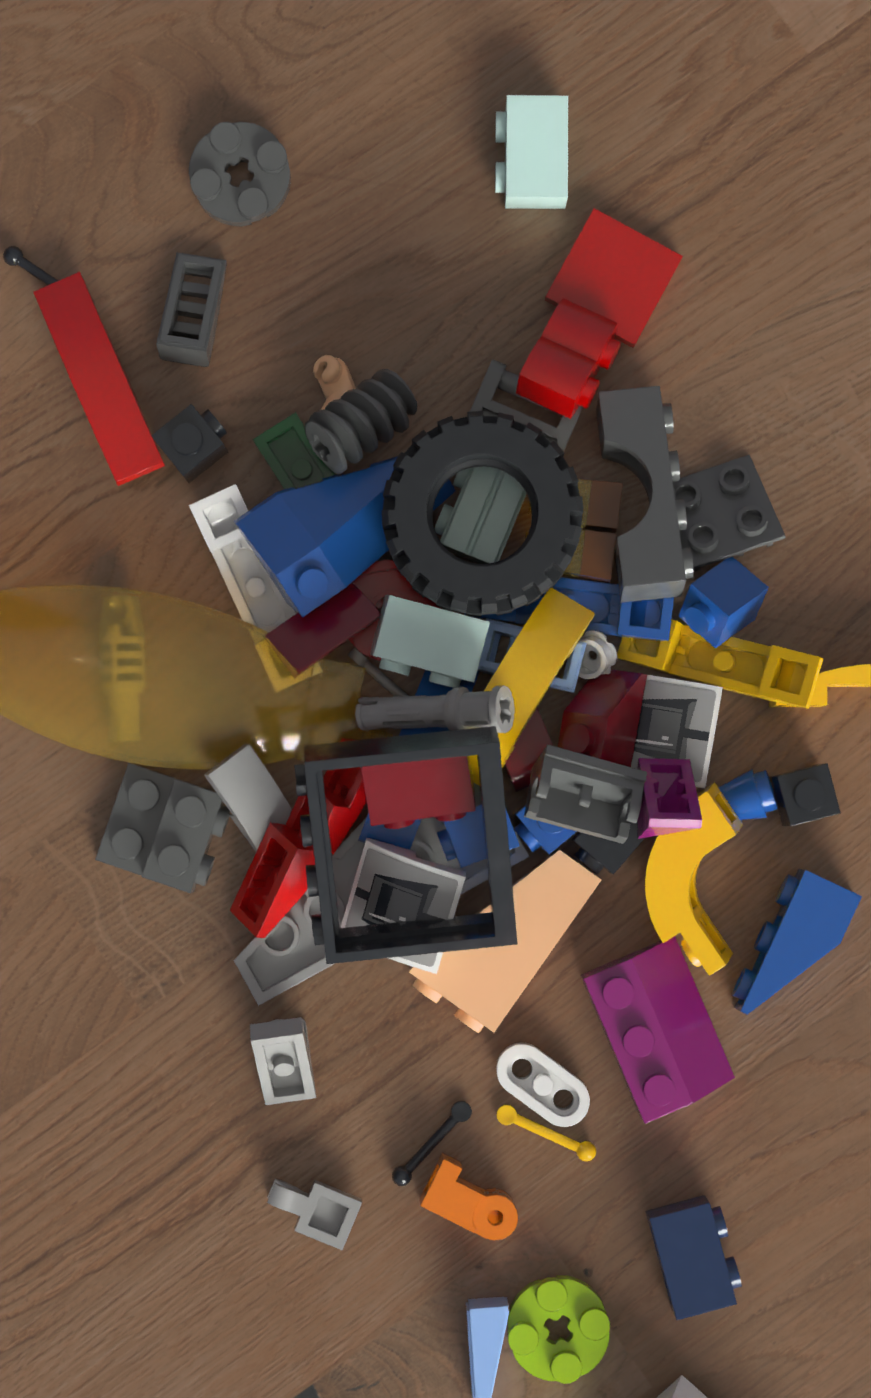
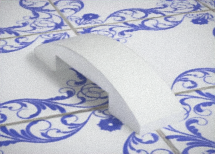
(244, 575)

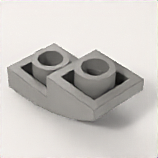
(249, 793)

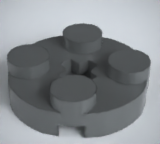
(227, 146)

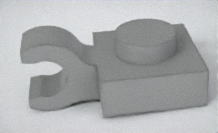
(323, 1213)

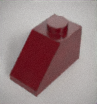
(605, 717)

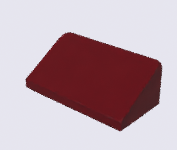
(308, 639)

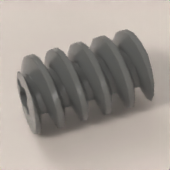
(360, 420)

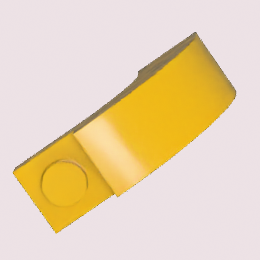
(672, 882)

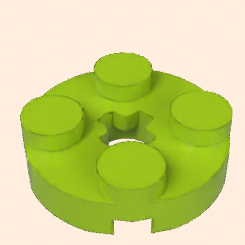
(564, 1358)

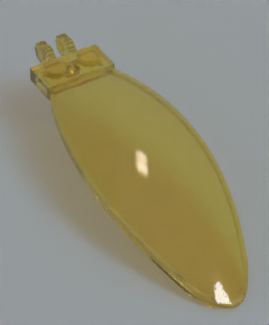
(162, 679)

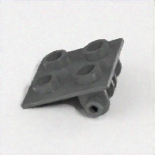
(726, 512)

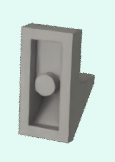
(283, 1060)

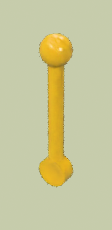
(508, 1115)

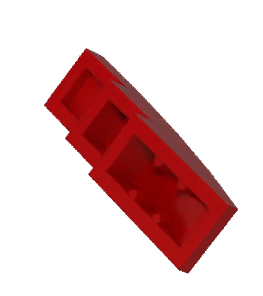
(99, 378)
(279, 866)

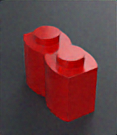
(567, 359)

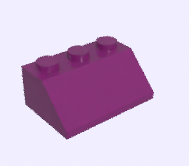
(658, 1029)

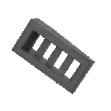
(188, 341)

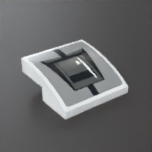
(678, 723)
(399, 888)

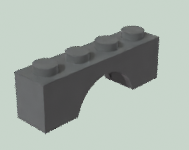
(634, 435)

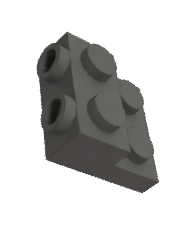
(163, 829)

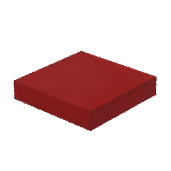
(615, 274)

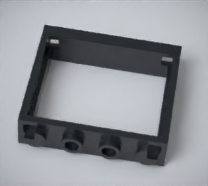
(408, 937)

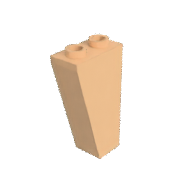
(491, 979)

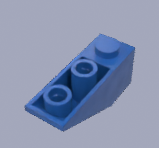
(806, 928)

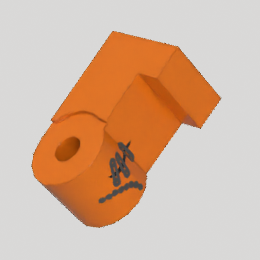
(481, 1211)

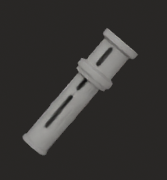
(455, 710)

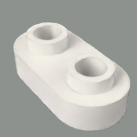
(542, 1083)

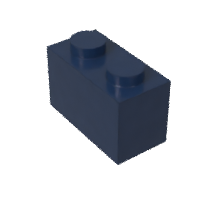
(692, 1256)

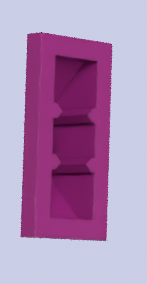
(668, 798)

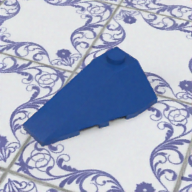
(322, 533)

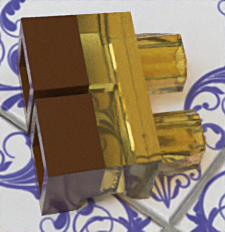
(596, 548)

